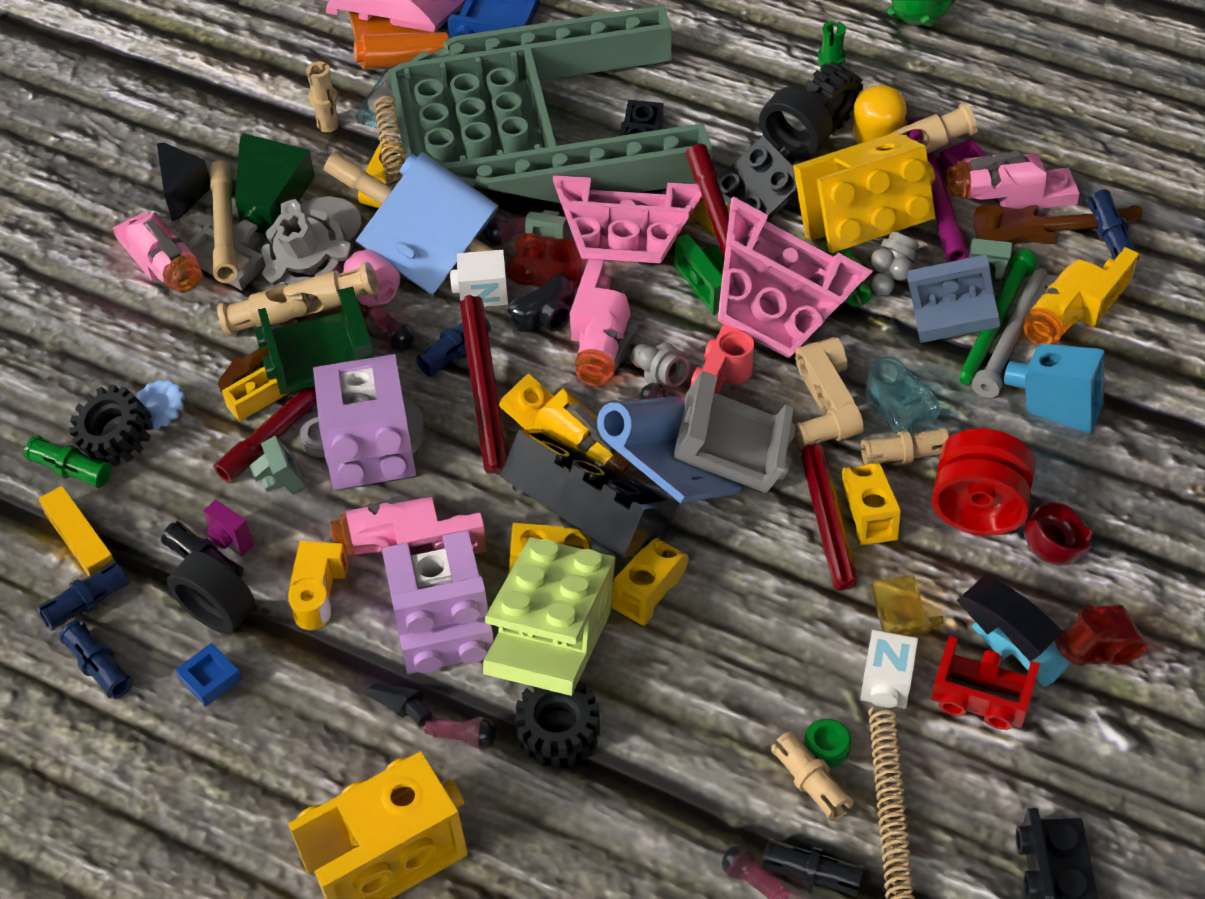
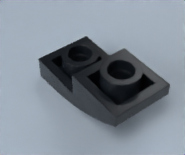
(642, 117)
(1000, 606)

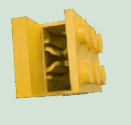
(865, 191)
(382, 832)

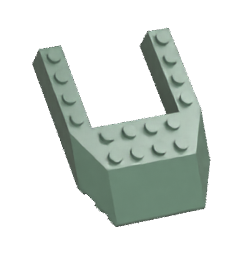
(487, 120)

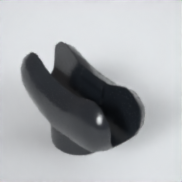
(544, 307)

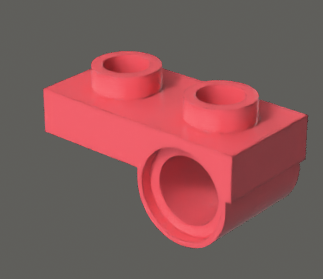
(728, 357)

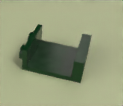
(313, 343)

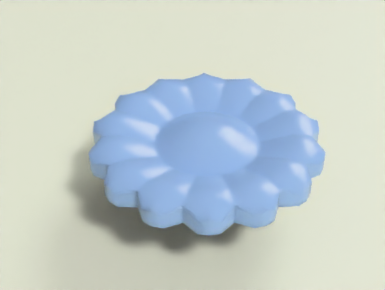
(163, 401)

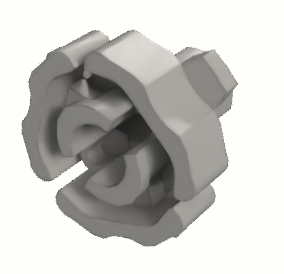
(303, 245)

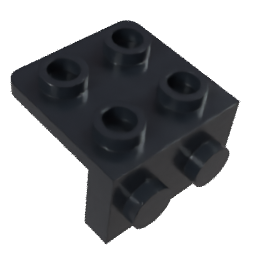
(761, 178)

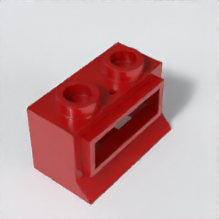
(996, 711)

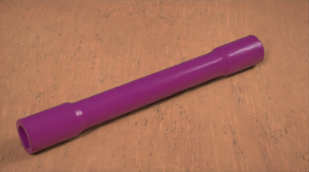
(949, 231)

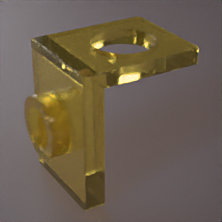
(901, 607)

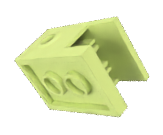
(549, 615)

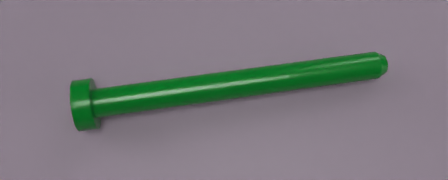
(1021, 263)

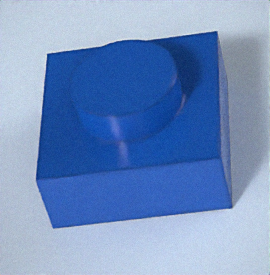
(208, 674)

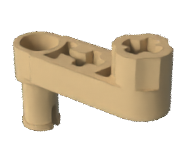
(819, 369)

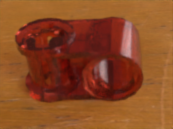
(544, 259)
(1102, 637)

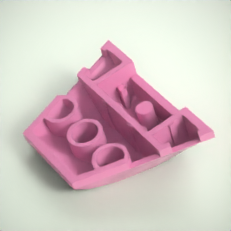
(414, 14)
(625, 223)
(778, 283)

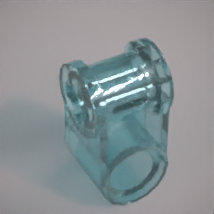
(899, 395)

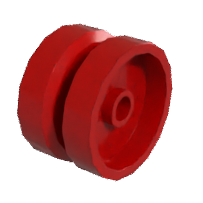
(983, 482)

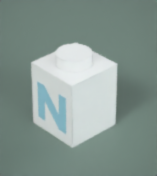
(481, 276)
(889, 669)

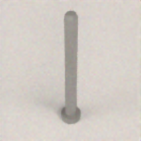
(988, 381)

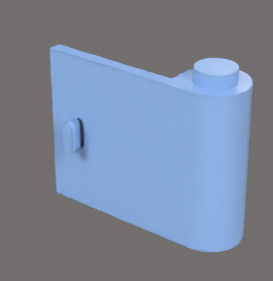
(427, 218)

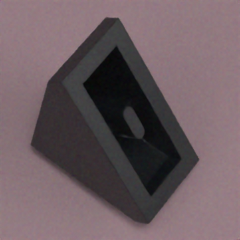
(183, 179)

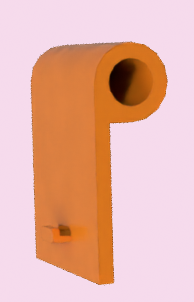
(385, 45)

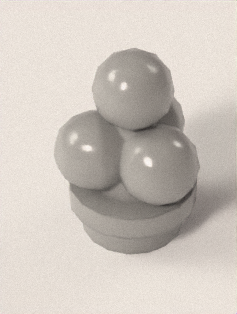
(893, 261)
(661, 364)

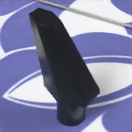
(402, 701)

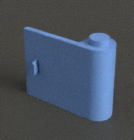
(647, 437)

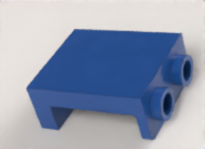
(492, 15)

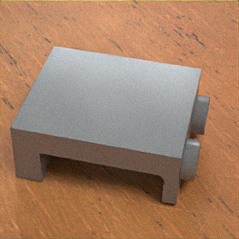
(733, 437)

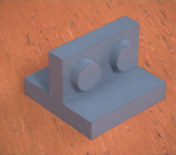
(953, 298)

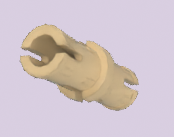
(323, 96)
(903, 446)
(812, 776)

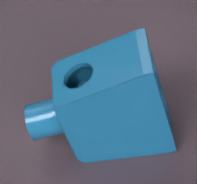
(1062, 384)

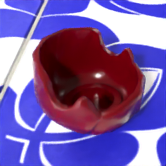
(1056, 534)

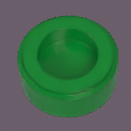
(828, 741)

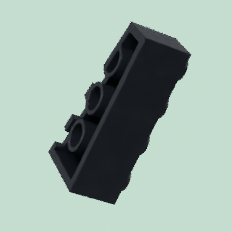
(587, 492)

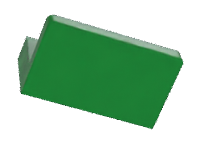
(701, 270)

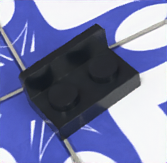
(1055, 858)

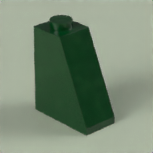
(268, 177)

